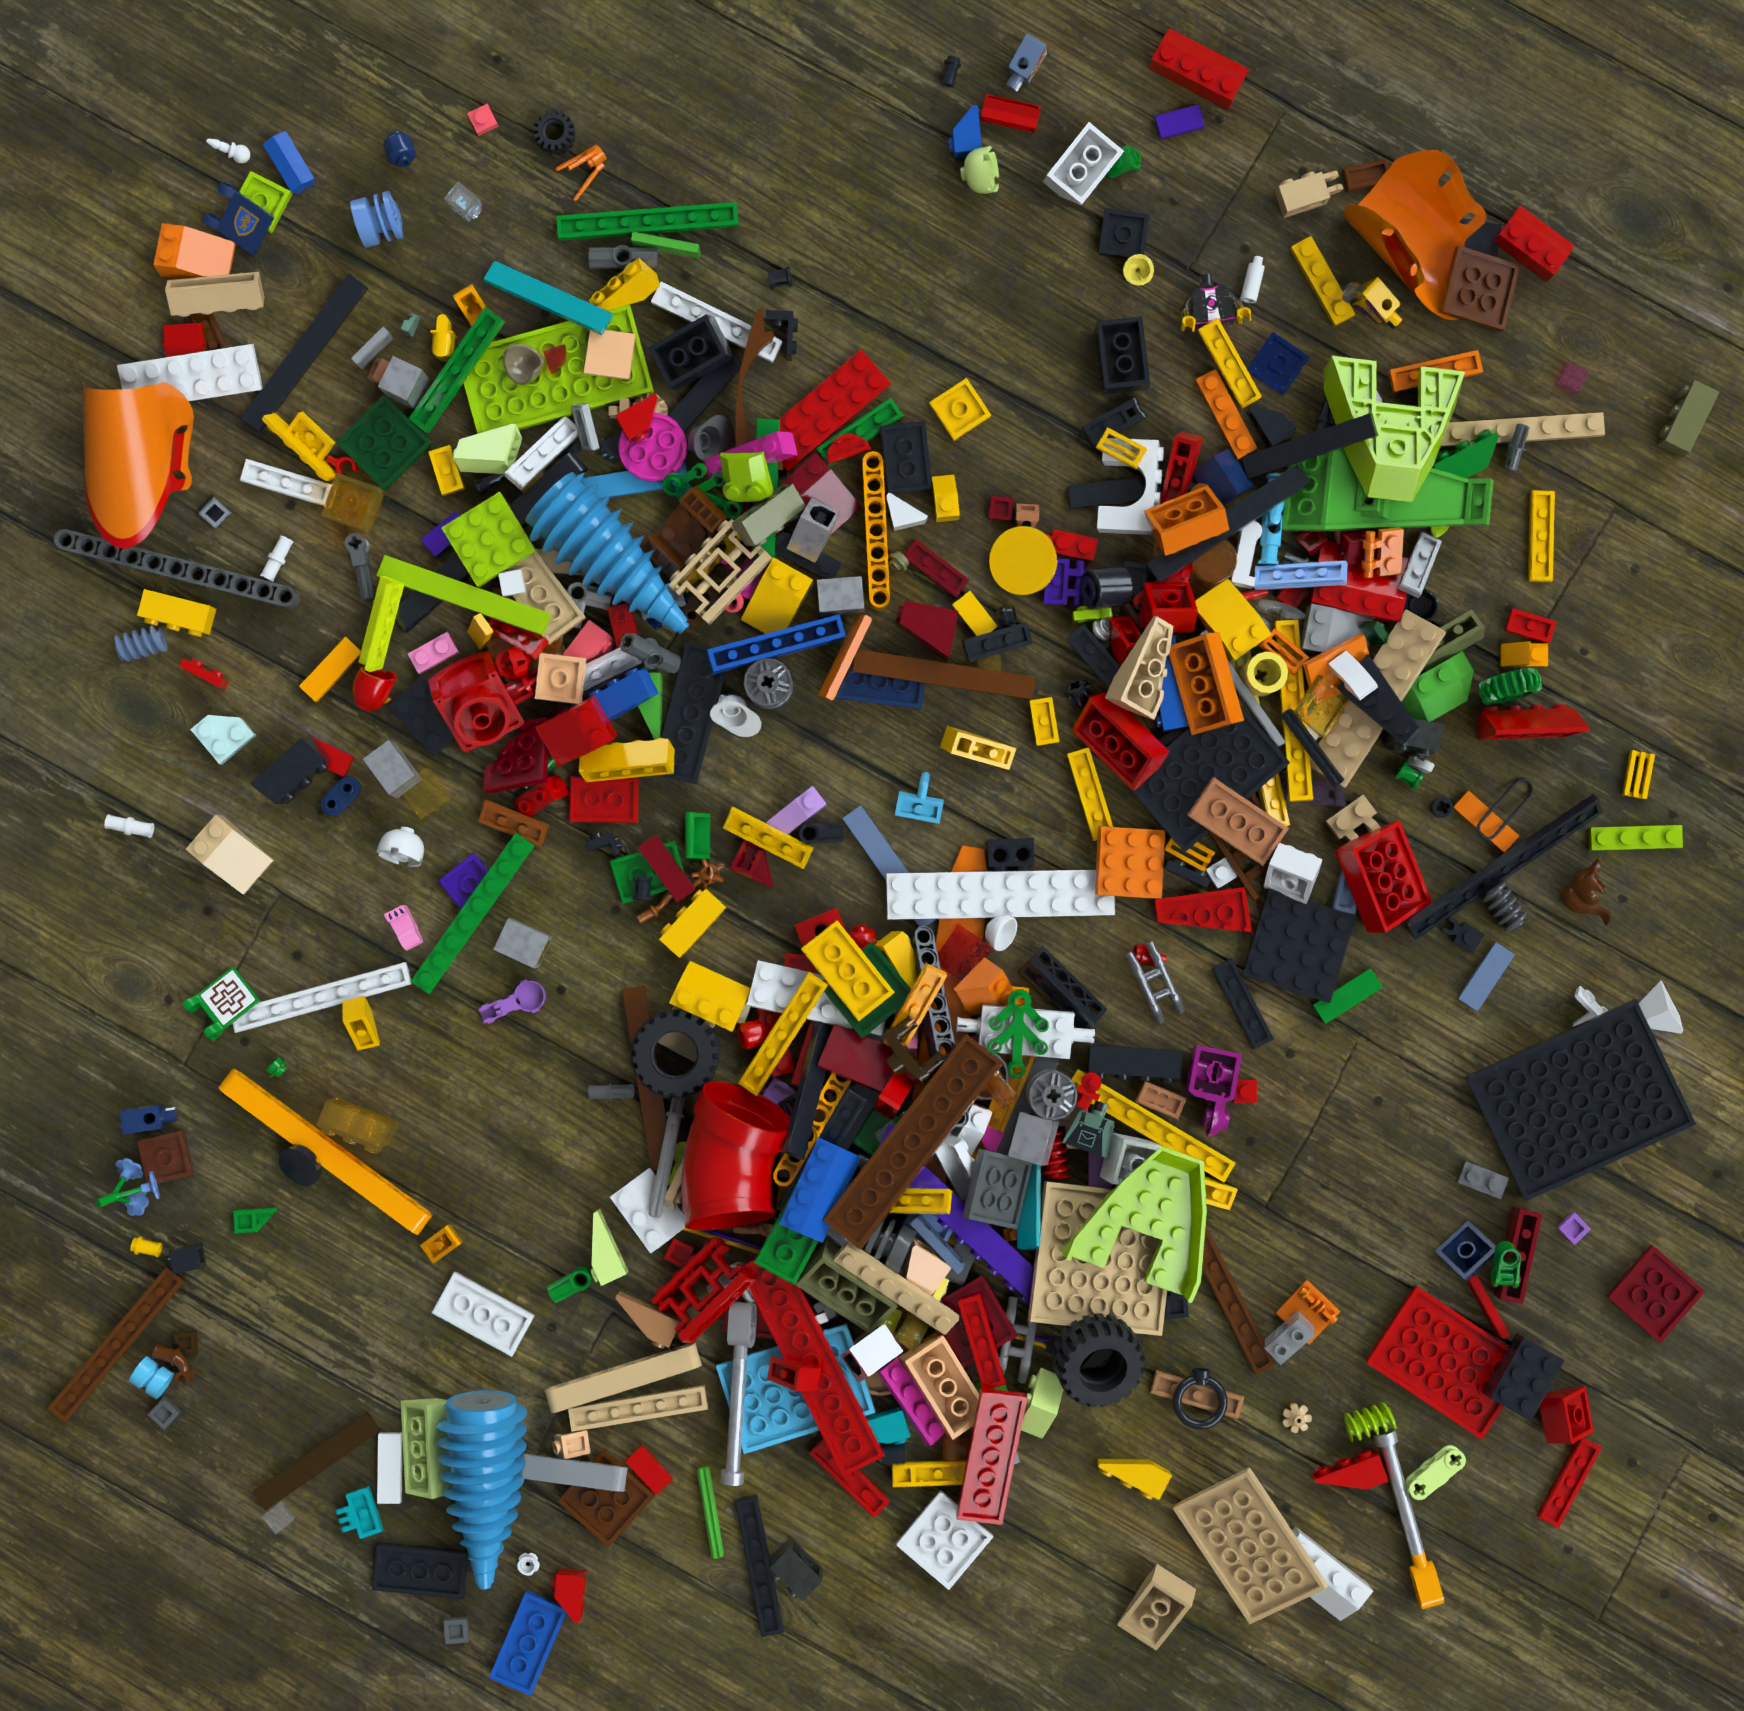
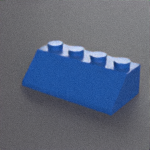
(819, 1189)

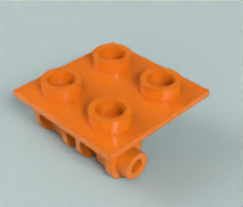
(1312, 1306)

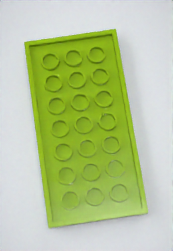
(549, 397)

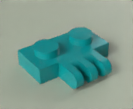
(360, 1513)

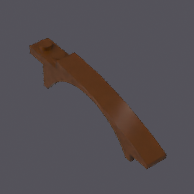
(756, 343)

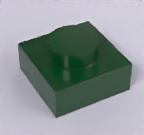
(1374, 632)

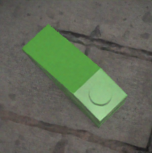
(652, 708)

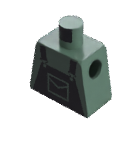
(1091, 1131)

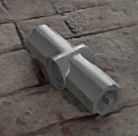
(608, 257)
(650, 653)

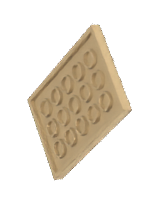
(1250, 1546)

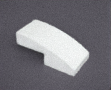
(1353, 675)

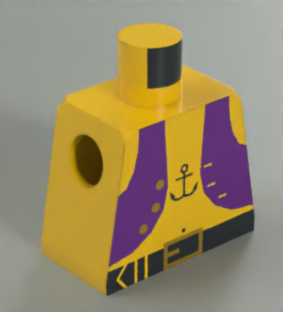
(1378, 303)

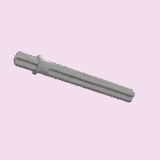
(666, 1157)

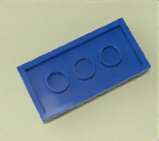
(528, 1643)

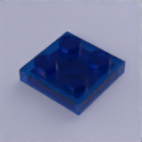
(1277, 363)

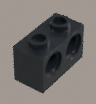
(1010, 848)

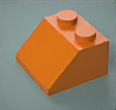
(983, 985)

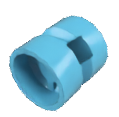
(151, 1377)

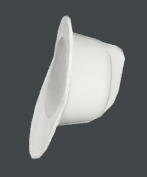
(734, 716)

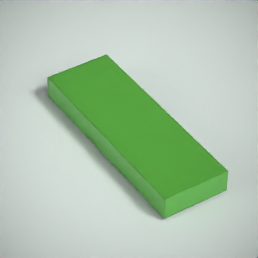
(666, 245)

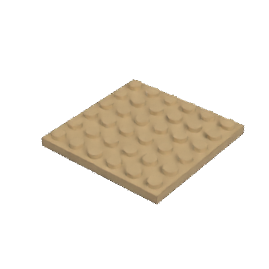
(1076, 1288)

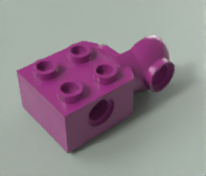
(1213, 1077)

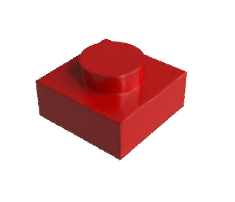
(1246, 1091)

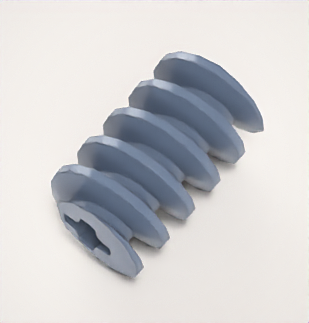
(140, 644)

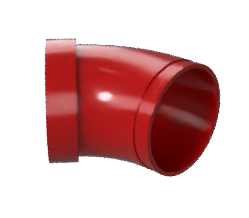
(731, 1158)

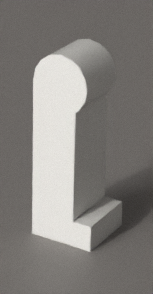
(1245, 552)

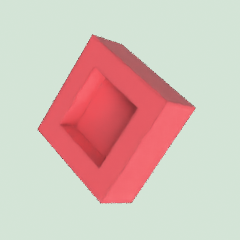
(483, 119)

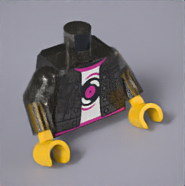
(1209, 303)

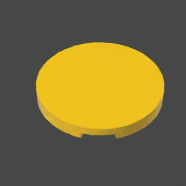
(1023, 560)

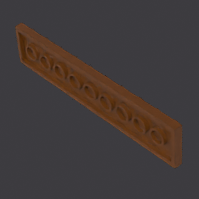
(913, 1141)

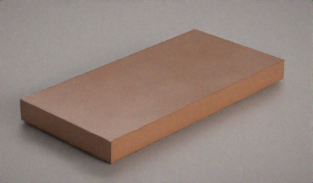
(1237, 821)

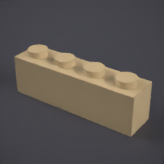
(215, 294)

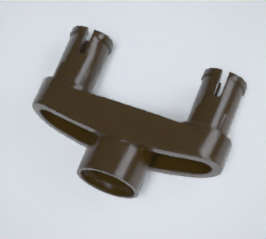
(903, 1058)

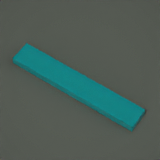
(548, 298)

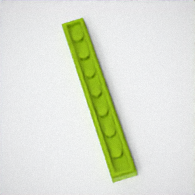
(466, 595)

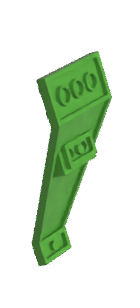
(1339, 502)

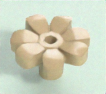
(1294, 1414)

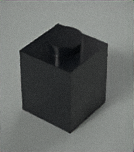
(187, 1258)

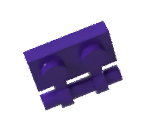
(1057, 590)

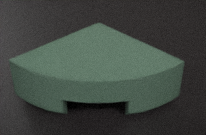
(409, 326)

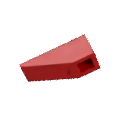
(1359, 1472)

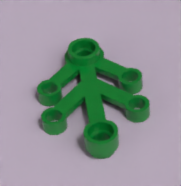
(682, 488)
(1018, 1030)

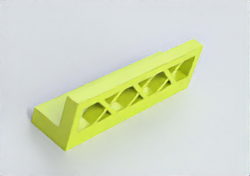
(381, 623)

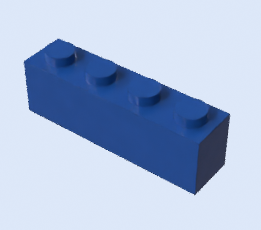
(625, 693)
(1171, 711)

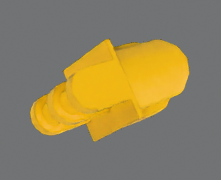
(443, 339)

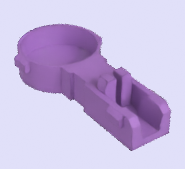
(531, 998)

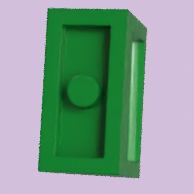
(697, 835)

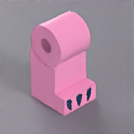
(404, 927)

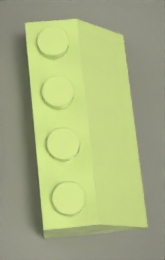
(421, 1448)

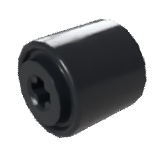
(1106, 587)

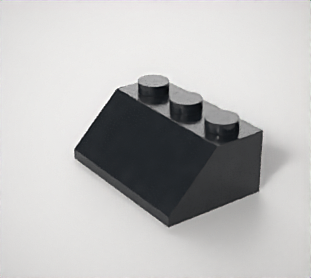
(292, 771)

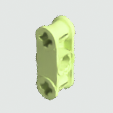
(1435, 1472)

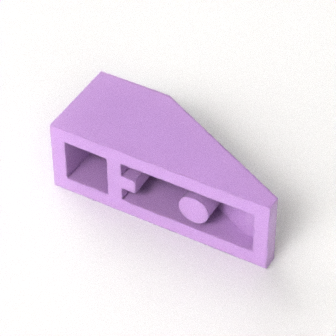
(798, 811)

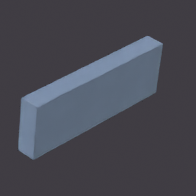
(1485, 976)
(938, 1243)

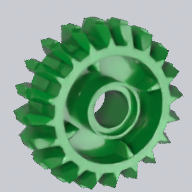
(1510, 686)

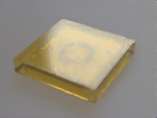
(1321, 706)

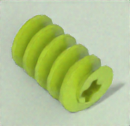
(1369, 1421)

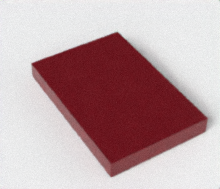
(856, 1058)

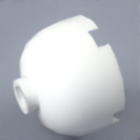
(401, 846)

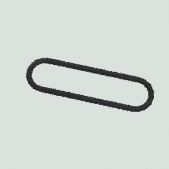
(1497, 803)

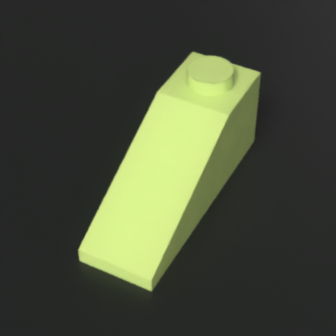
(606, 1257)

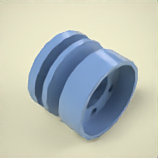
(377, 219)

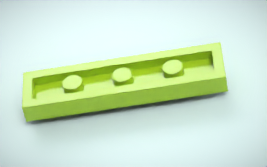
(1635, 837)

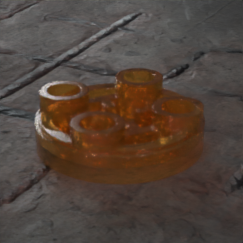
(1216, 564)

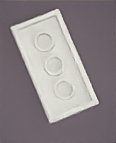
(483, 1314)

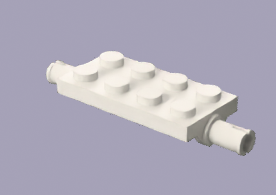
(1058, 1036)

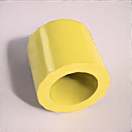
(1272, 666)

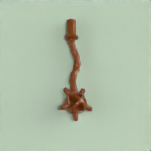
(707, 873)

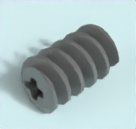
(1505, 907)

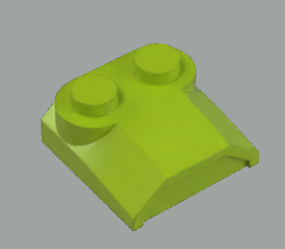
(746, 477)

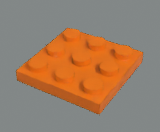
(1129, 862)

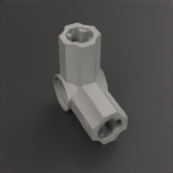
(590, 598)

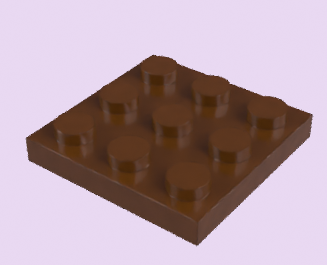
(1479, 288)
(607, 1511)

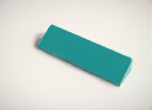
(1030, 1220)

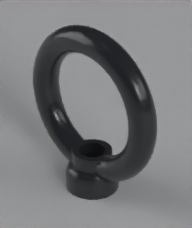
(1200, 1376)

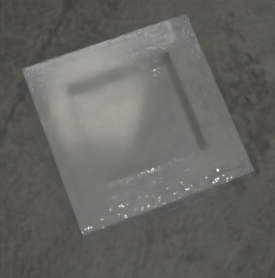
(278, 1517)

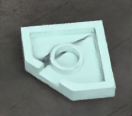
(223, 735)

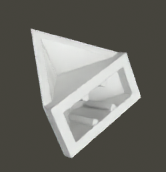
(1660, 1010)

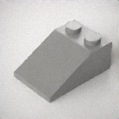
(1327, 628)

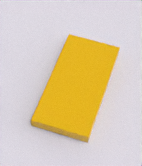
(847, 970)

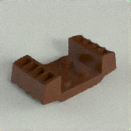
(684, 531)

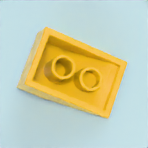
(777, 598)
(1228, 612)

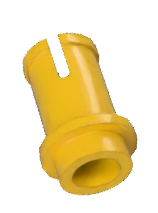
(146, 1247)

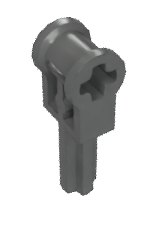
(361, 563)

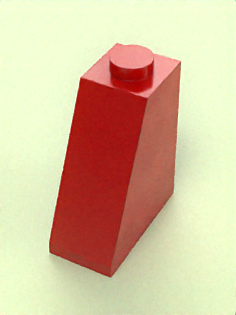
(894, 1094)

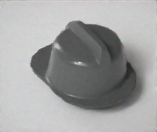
(710, 437)

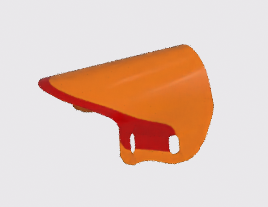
(1417, 222)
(132, 457)

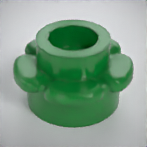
(276, 1067)

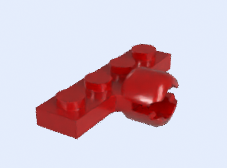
(754, 1033)

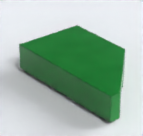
(251, 1219)

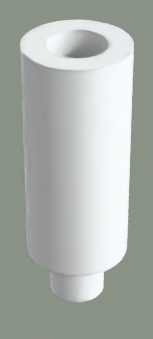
(1252, 280)

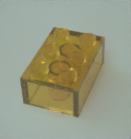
(357, 1125)

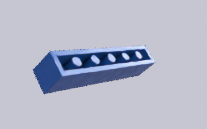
(775, 644)

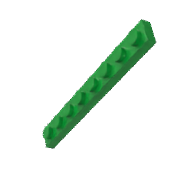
(647, 221)
(472, 913)

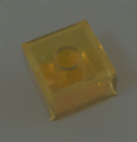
(353, 503)

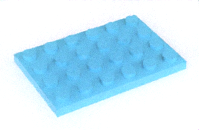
(776, 1412)

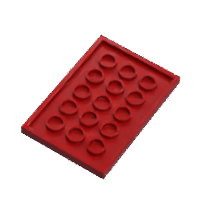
(1441, 1360)

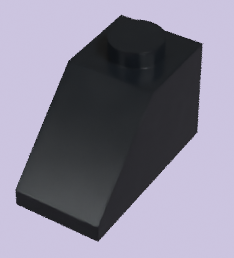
(1271, 425)

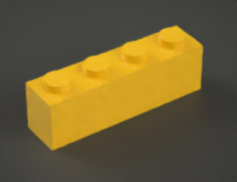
(628, 760)

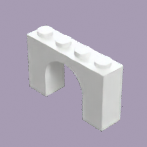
(1132, 518)

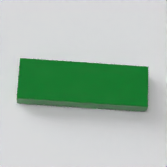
(1348, 996)

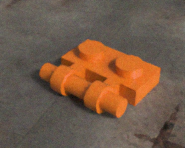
(1389, 552)

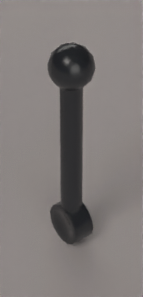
(575, 448)

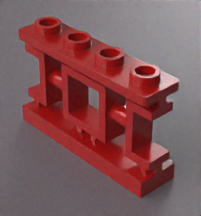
(715, 1302)

